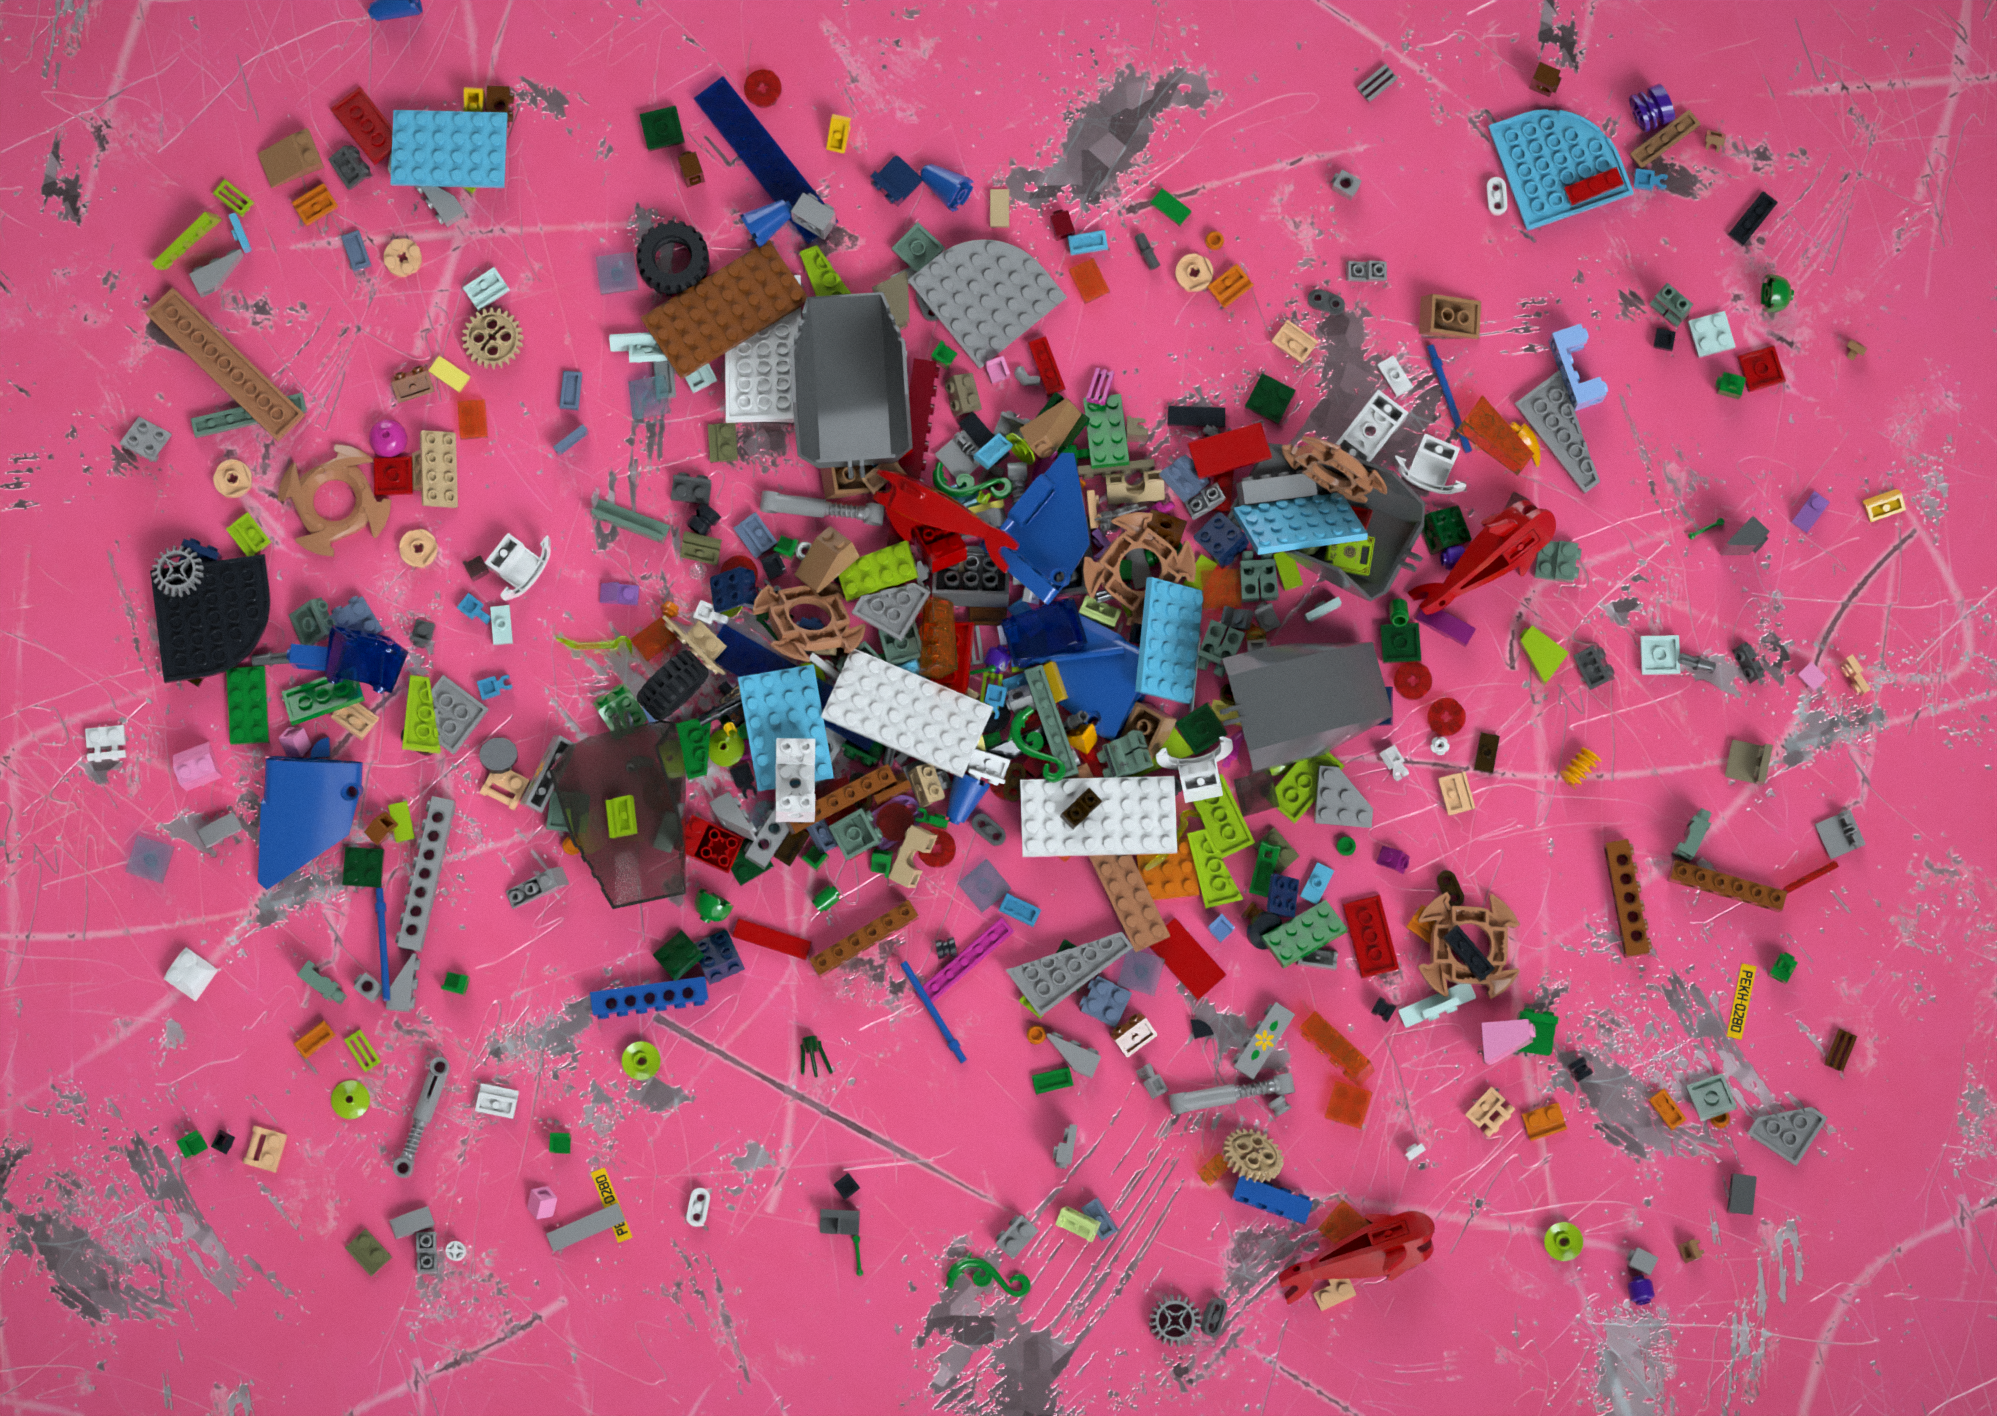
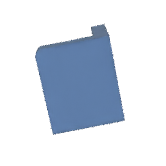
(1221, 928)

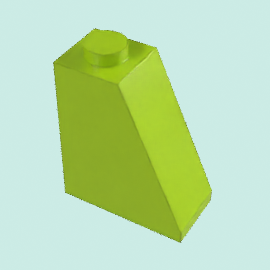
(1541, 653)

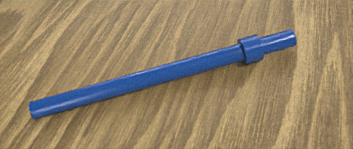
(1437, 364)
(1076, 655)
(380, 909)
(953, 1044)

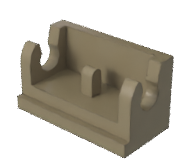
(1136, 432)

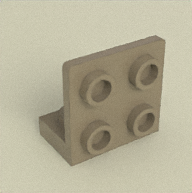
(1748, 762)

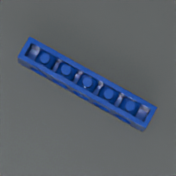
(600, 998)

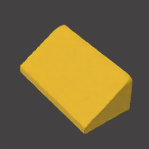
(1884, 505)
(1055, 681)

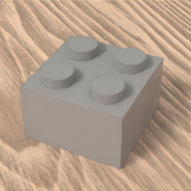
(814, 215)

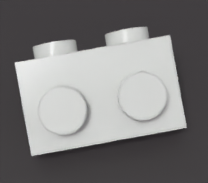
(988, 766)

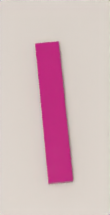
(967, 959)

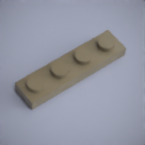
(1134, 466)

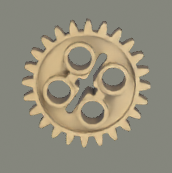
(480, 327)
(1252, 1155)

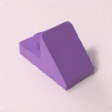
(1810, 512)
(1100, 540)
(619, 593)

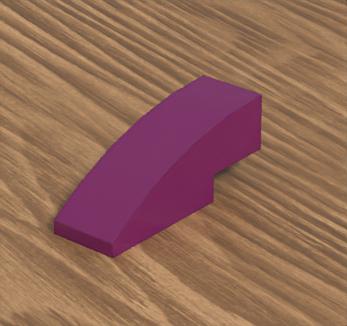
(1447, 626)

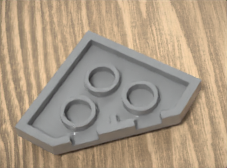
(892, 609)
(455, 714)
(1339, 800)
(1788, 1132)

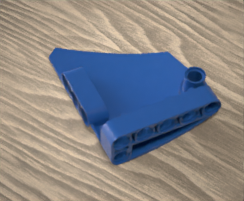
(1050, 530)
(1101, 684)
(304, 812)

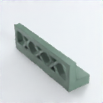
(630, 521)

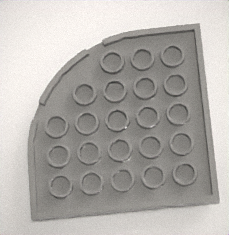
(986, 294)

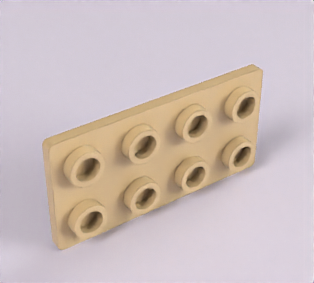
(436, 469)
(701, 641)

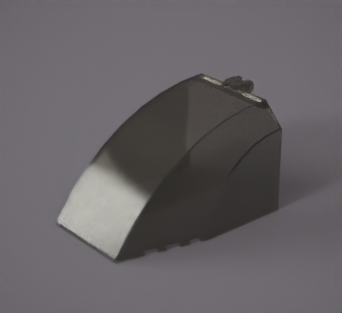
(620, 763)

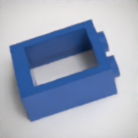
(307, 657)

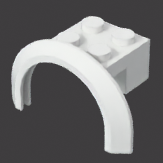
(1431, 466)
(517, 564)
(1200, 774)

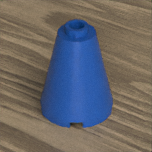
(393, 9)
(947, 185)
(767, 220)
(964, 797)

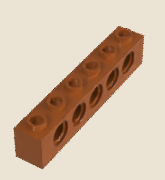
(847, 795)
(1727, 886)
(864, 938)
(1630, 947)

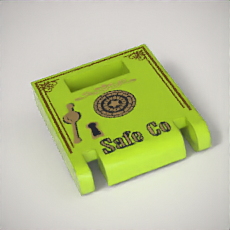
(1348, 555)

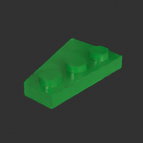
(695, 747)

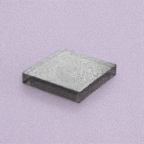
(1256, 793)

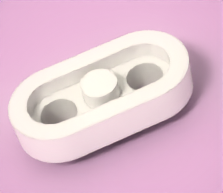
(1496, 197)
(698, 1207)

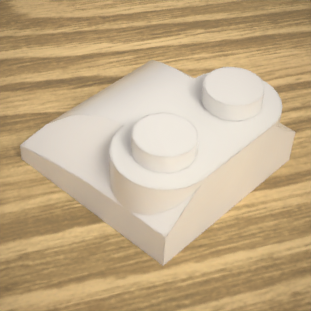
(190, 974)

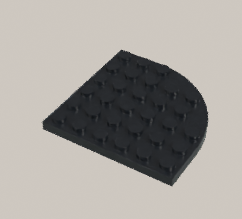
(214, 623)

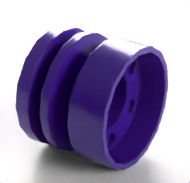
(1647, 109)

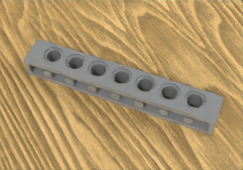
(762, 857)
(416, 941)

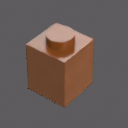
(381, 828)

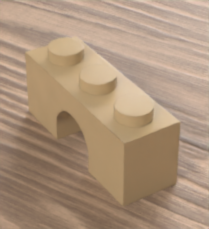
(1150, 488)
(903, 869)

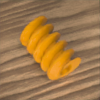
(1579, 767)

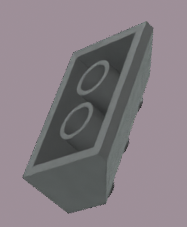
(1747, 539)

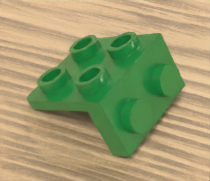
(618, 701)
(1545, 1031)

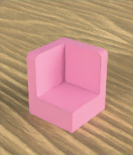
(997, 370)
(1812, 677)
(295, 741)
(542, 1202)

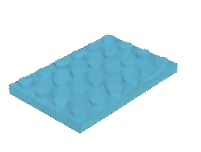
(449, 149)
(1299, 523)
(1169, 640)
(783, 706)

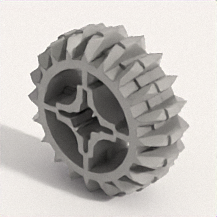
(183, 565)
(1187, 1308)

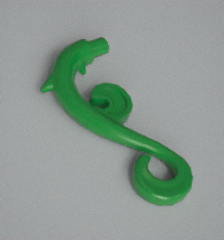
(971, 488)
(1033, 751)
(966, 1262)

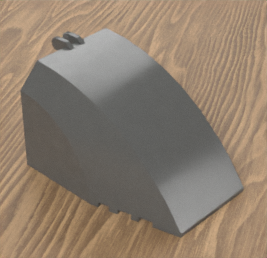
(850, 383)
(1394, 525)
(1304, 699)

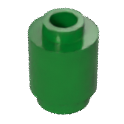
(1398, 612)
(826, 898)

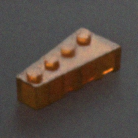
(1495, 436)
(938, 639)
(1337, 1049)

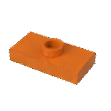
(314, 1039)
(1667, 1109)

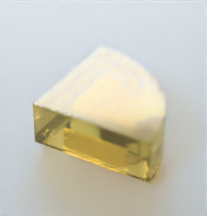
(1255, 633)

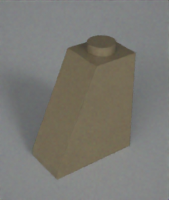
(897, 296)

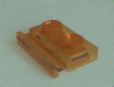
(1089, 281)
(472, 419)
(653, 639)

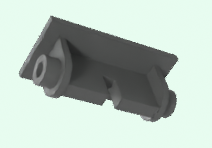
(1752, 670)

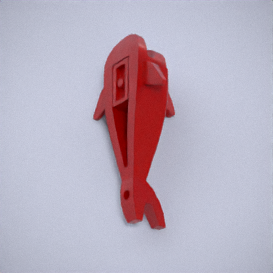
(917, 503)
(1501, 546)
(1380, 1249)

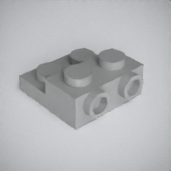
(1064, 1151)

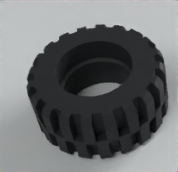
(672, 233)
(672, 685)

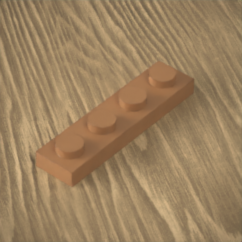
(1665, 139)

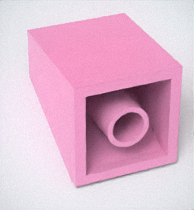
(196, 766)
(1505, 1038)

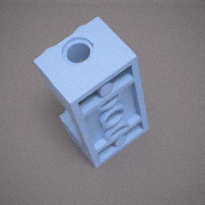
(1562, 345)

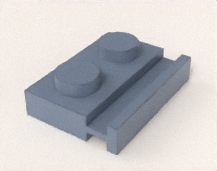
(755, 535)

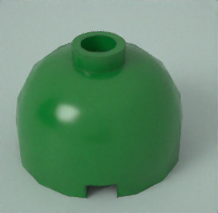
(1776, 293)
(711, 906)

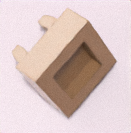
(1714, 138)
(1855, 349)
(1690, 1250)

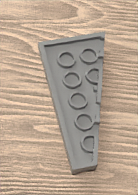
(1556, 423)
(1060, 974)

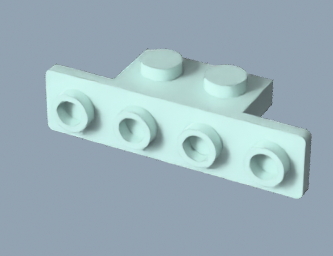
(640, 347)
(1436, 1004)

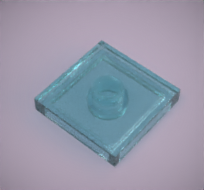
(617, 273)
(649, 397)
(150, 859)
(984, 886)
(1141, 972)

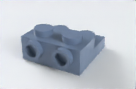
(1183, 478)
(356, 616)
(1105, 1001)

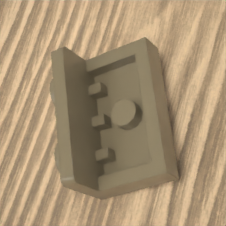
(962, 394)

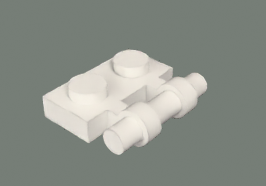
(105, 737)

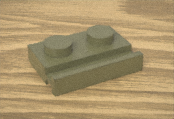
(722, 442)
(701, 548)
(1287, 854)
(368, 1252)

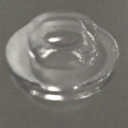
(697, 571)

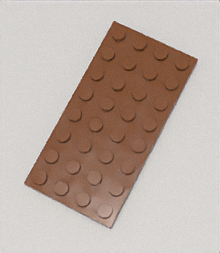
(724, 309)

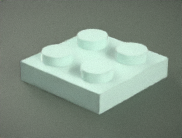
(1711, 334)
(1659, 655)

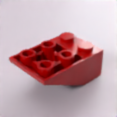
(940, 547)
(711, 844)

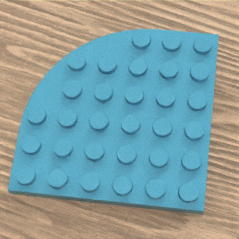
(1549, 152)

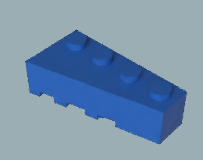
(1272, 1200)

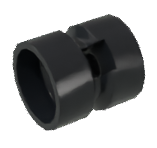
(703, 520)

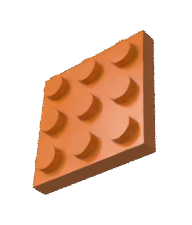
(1173, 877)

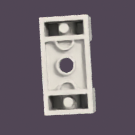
(1383, 416)
(795, 762)

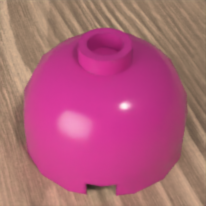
(388, 438)

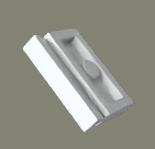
(497, 1101)

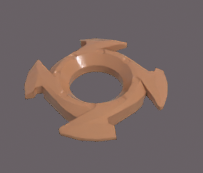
(1324, 452)
(342, 469)
(1136, 536)
(794, 639)
(1442, 962)

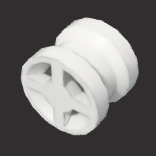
(452, 1251)

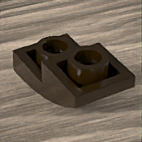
(1081, 808)

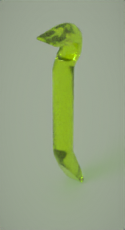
(597, 645)
(1180, 830)

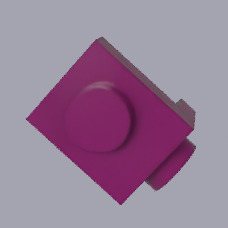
(1393, 859)

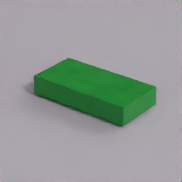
(1171, 207)
(1052, 1080)

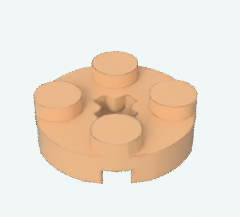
(398, 247)
(1184, 268)
(223, 474)
(414, 538)

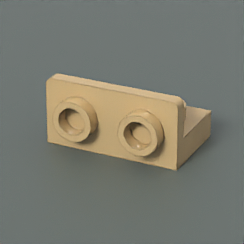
(926, 784)

